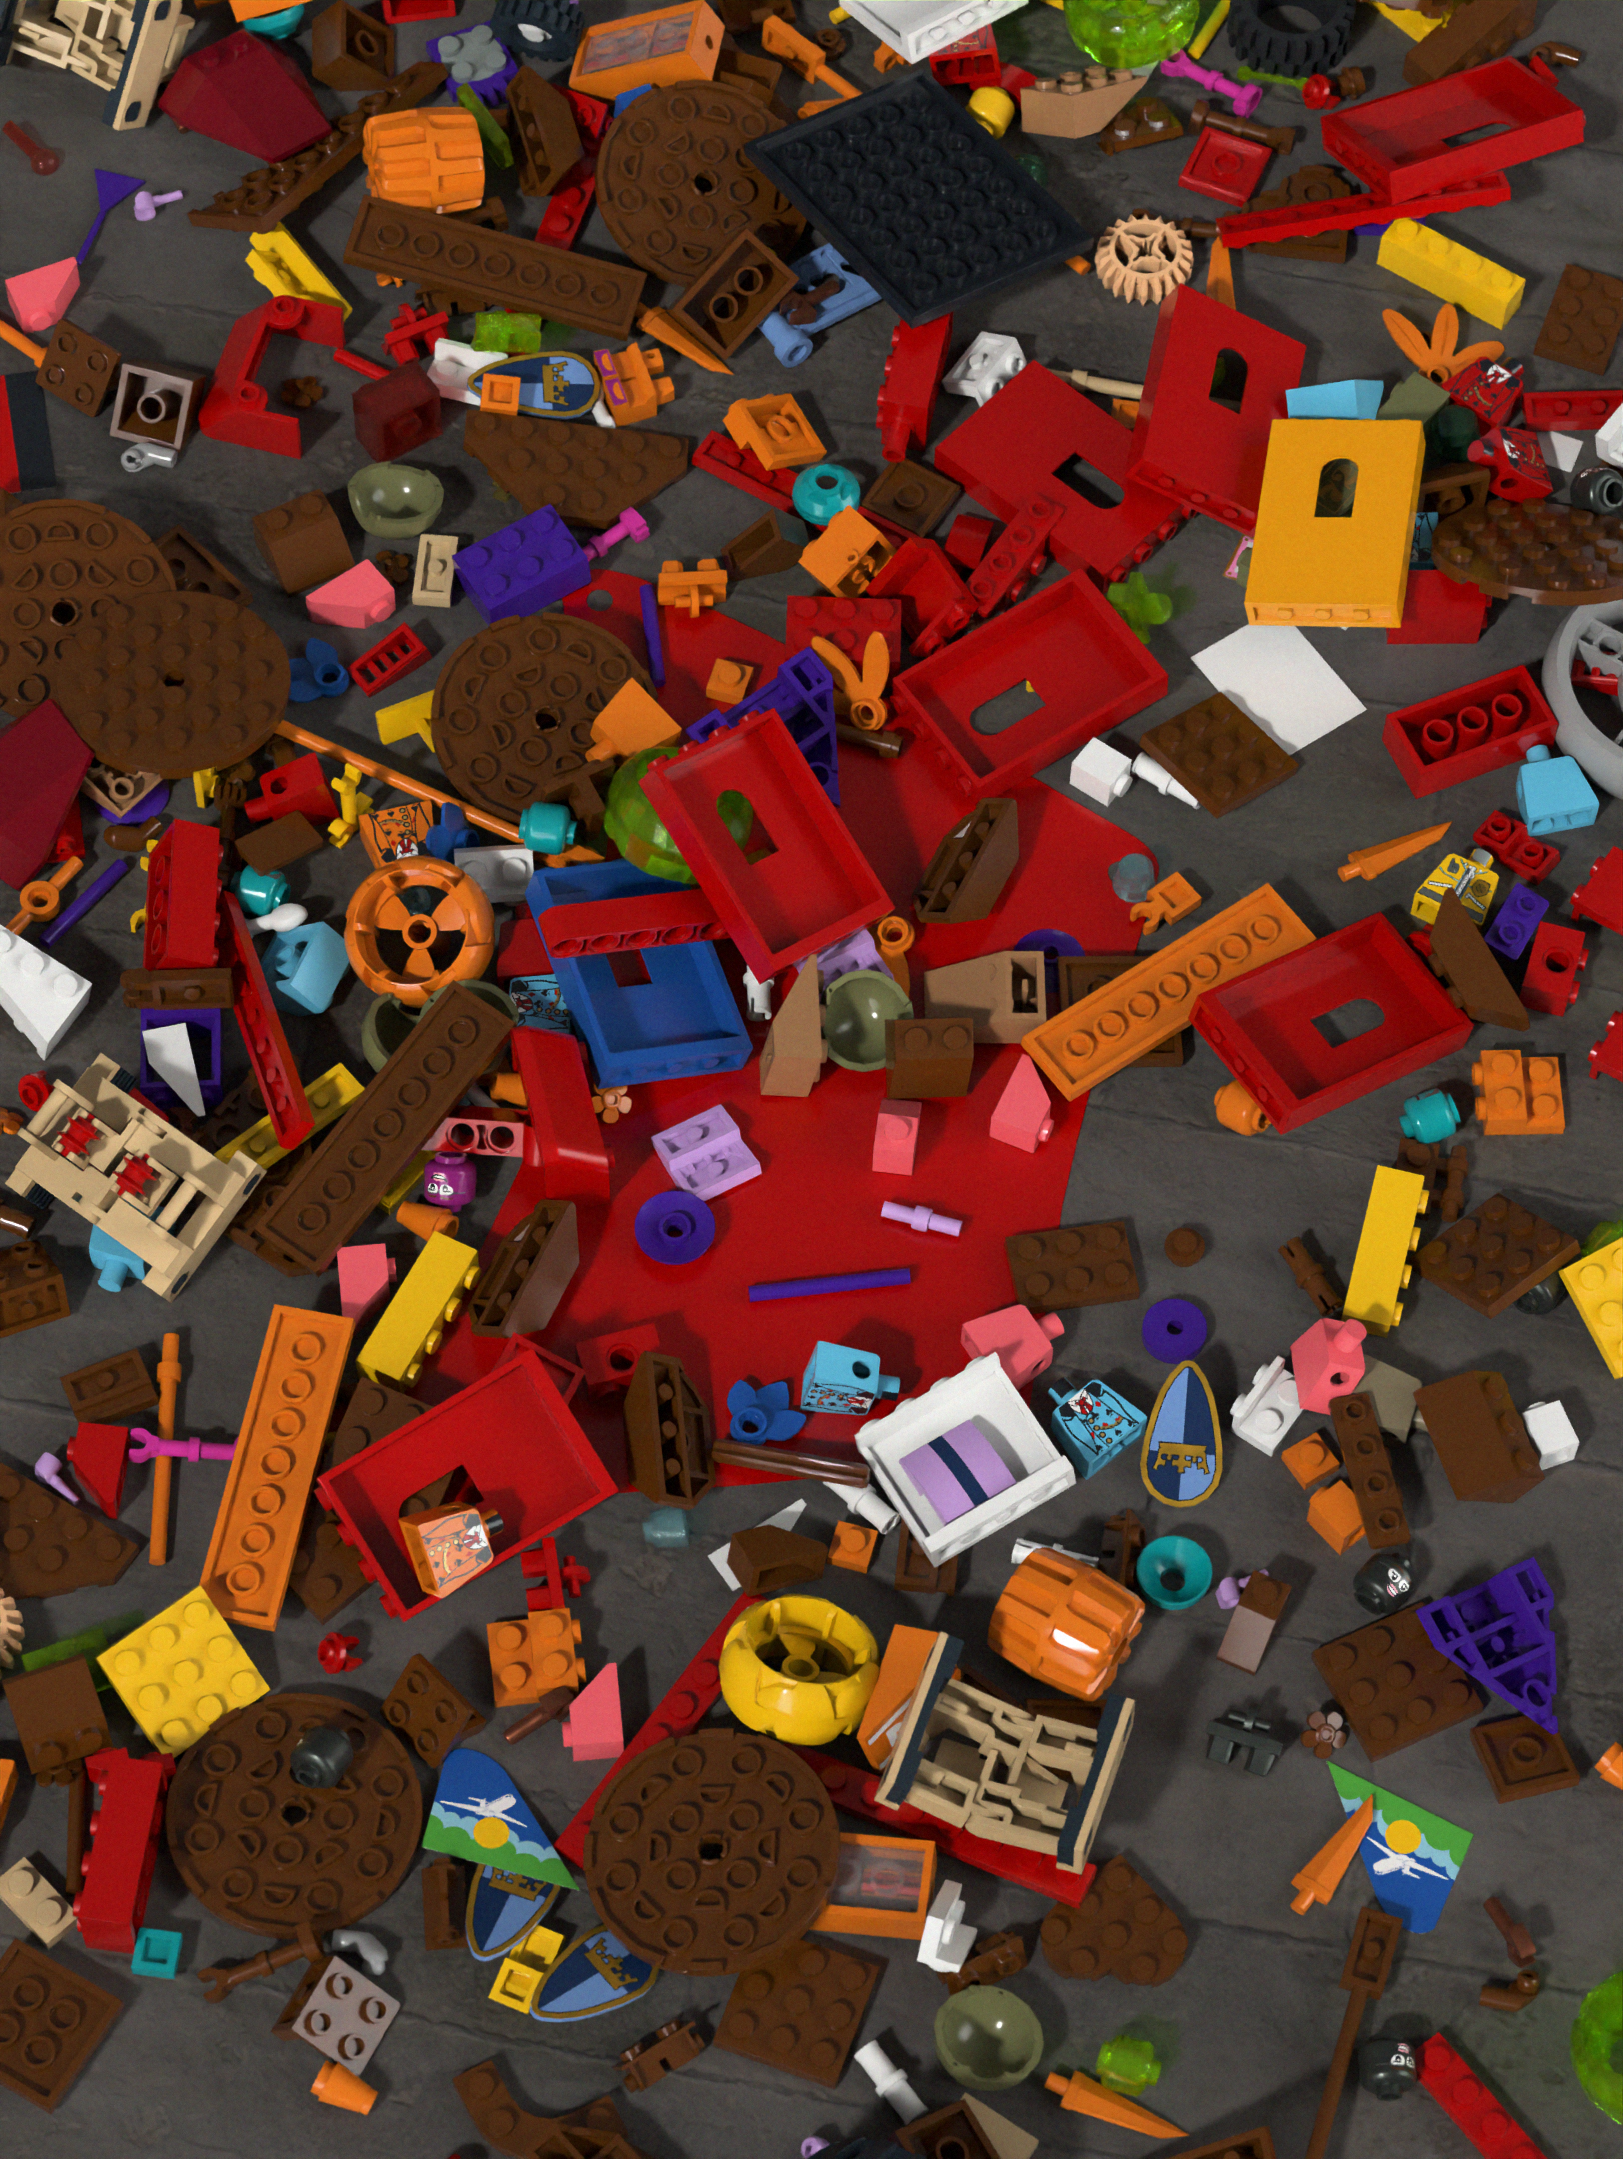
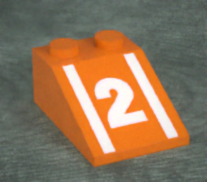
(893, 1692)

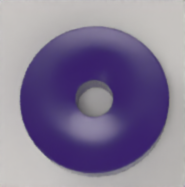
(1179, 1315)

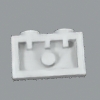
(454, 365)
(985, 367)
(499, 870)
(1269, 1409)
(944, 1939)

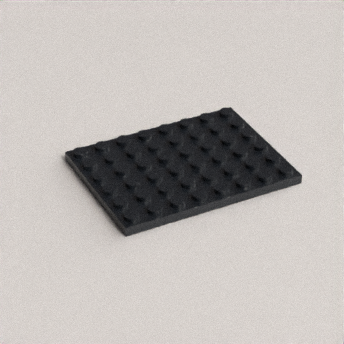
(918, 197)

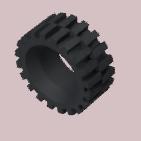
(1290, 52)

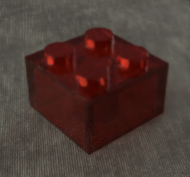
(397, 413)

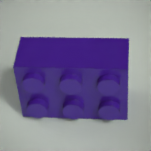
(522, 567)

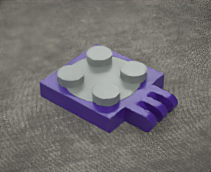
(474, 58)

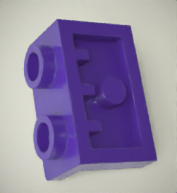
(1515, 923)

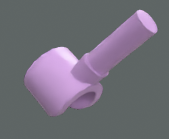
(146, 203)
(46, 1473)
(1229, 1590)

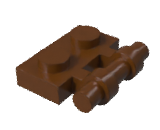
(1424, 1160)

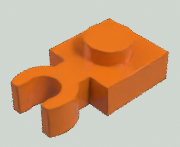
(1168, 900)

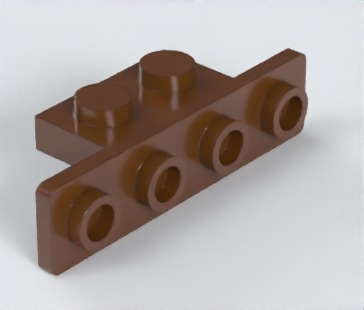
(1369, 1471)

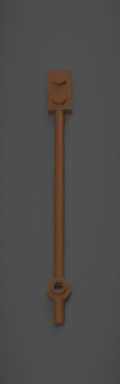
(1365, 1977)

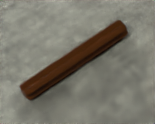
(791, 1463)

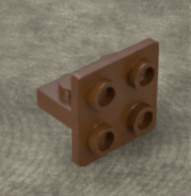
(748, 73)
(79, 368)
(582, 795)
(430, 1711)

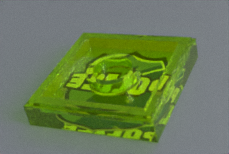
(491, 134)

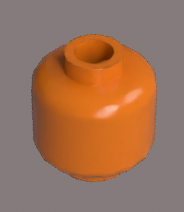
(1238, 1110)

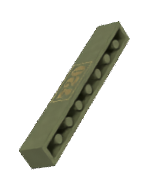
(1410, 400)

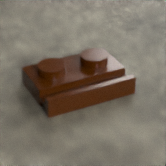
(110, 1389)
(916, 1571)

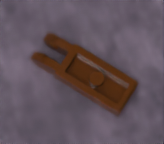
(178, 988)

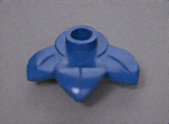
(310, 673)
(450, 834)
(765, 1410)

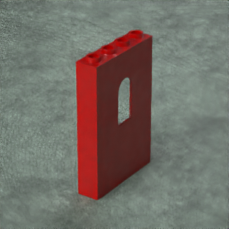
(1398, 137)
(1023, 438)
(1194, 445)
(1072, 654)
(794, 899)
(1281, 1059)
(516, 1448)

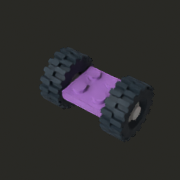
(539, 27)

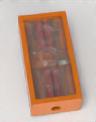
(646, 49)
(881, 1887)

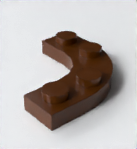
(510, 2127)

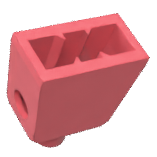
(1017, 1340)
(1328, 1362)

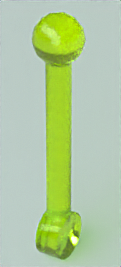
(1245, 73)

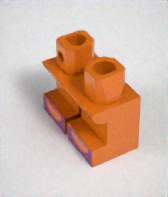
(628, 385)

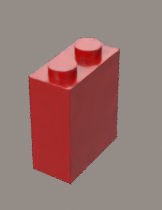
(1440, 611)

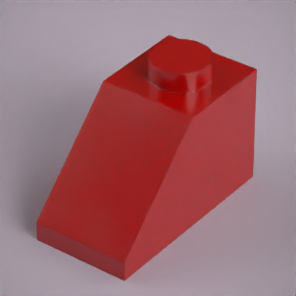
(101, 1462)

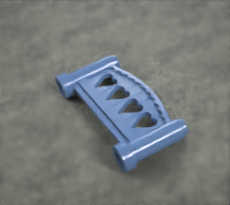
(792, 341)

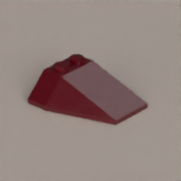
(246, 97)
(39, 779)

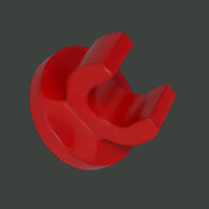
(1317, 93)
(1420, 943)
(34, 1090)
(333, 1653)

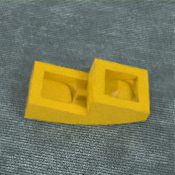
(525, 1968)

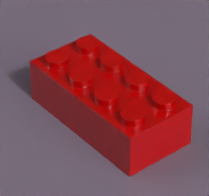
(1469, 731)
(183, 898)
(122, 1854)

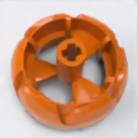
(378, 906)

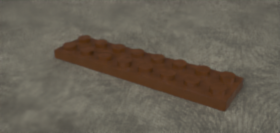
(494, 267)
(385, 1128)

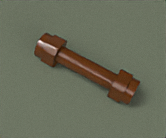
(888, 744)

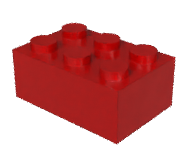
(846, 625)

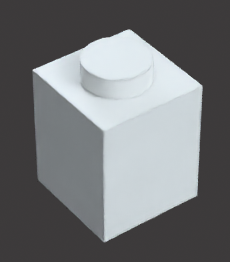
(1101, 772)
(1550, 1433)

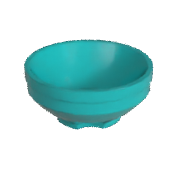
(277, 23)
(820, 504)
(1177, 1556)

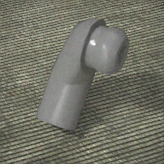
(147, 454)
(365, 1946)

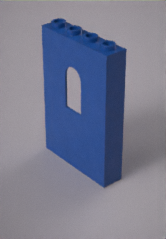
(647, 1031)

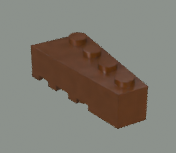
(1469, 39)

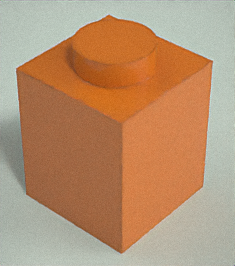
(1336, 1516)

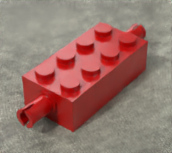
(912, 385)

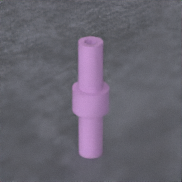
(921, 1218)

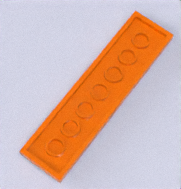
(1158, 994)
(275, 1465)

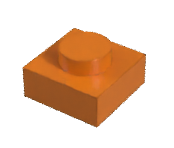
(500, 394)
(729, 681)
(1310, 1461)
(852, 1547)

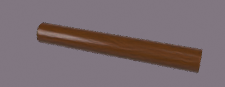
(75, 1832)

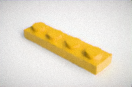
(327, 1099)

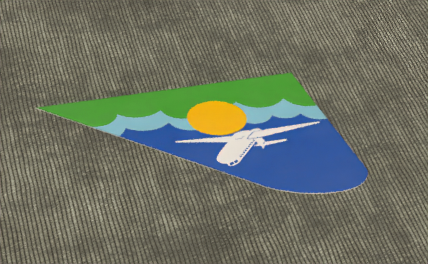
(488, 1822)
(1405, 1851)

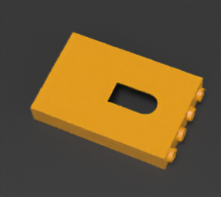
(1335, 567)

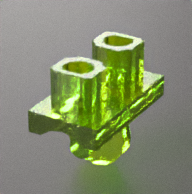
(507, 332)
(1138, 605)

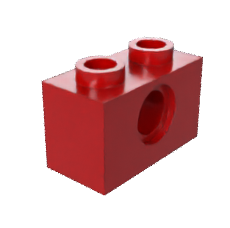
(1558, 949)
(601, 1353)

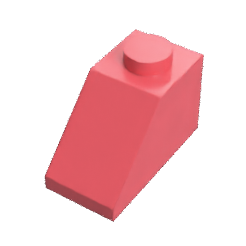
(43, 294)
(353, 599)
(1023, 1109)
(896, 1136)
(364, 1281)
(596, 1719)

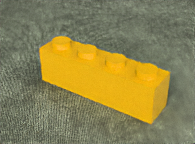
(1451, 271)
(1383, 1250)
(419, 1313)

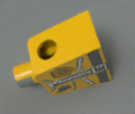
(1471, 882)

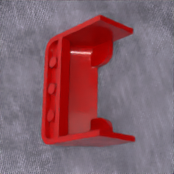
(234, 402)
(562, 1115)

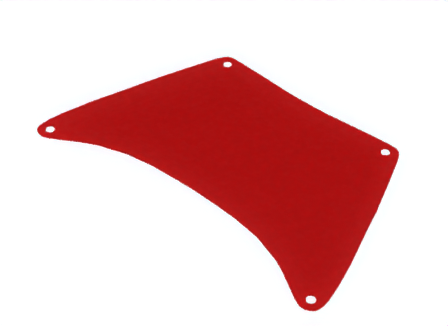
(817, 1193)

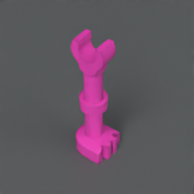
(1245, 98)
(630, 524)
(165, 1447)

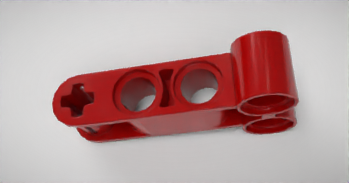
(486, 1137)

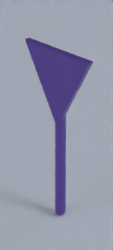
(111, 190)

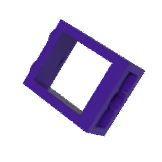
(199, 1024)

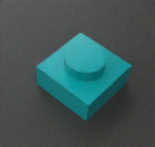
(157, 1953)

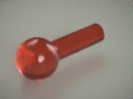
(43, 160)

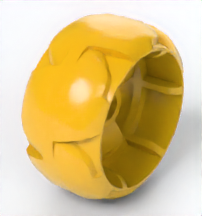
(799, 1701)

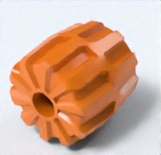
(425, 159)
(1065, 1623)

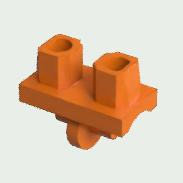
(691, 588)

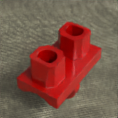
(412, 331)
(544, 1562)

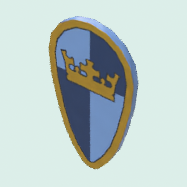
(550, 384)
(1182, 1440)
(504, 1910)
(591, 1979)

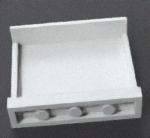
(926, 26)
(1001, 1415)

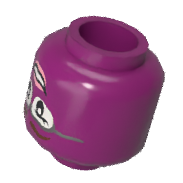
(450, 1180)

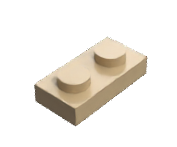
(435, 571)
(36, 1903)

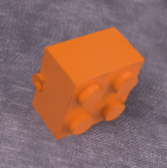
(847, 555)

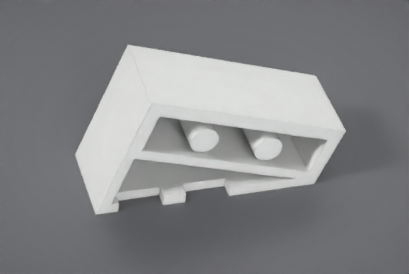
(39, 992)

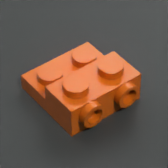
(774, 431)
(1518, 1093)
(534, 1657)

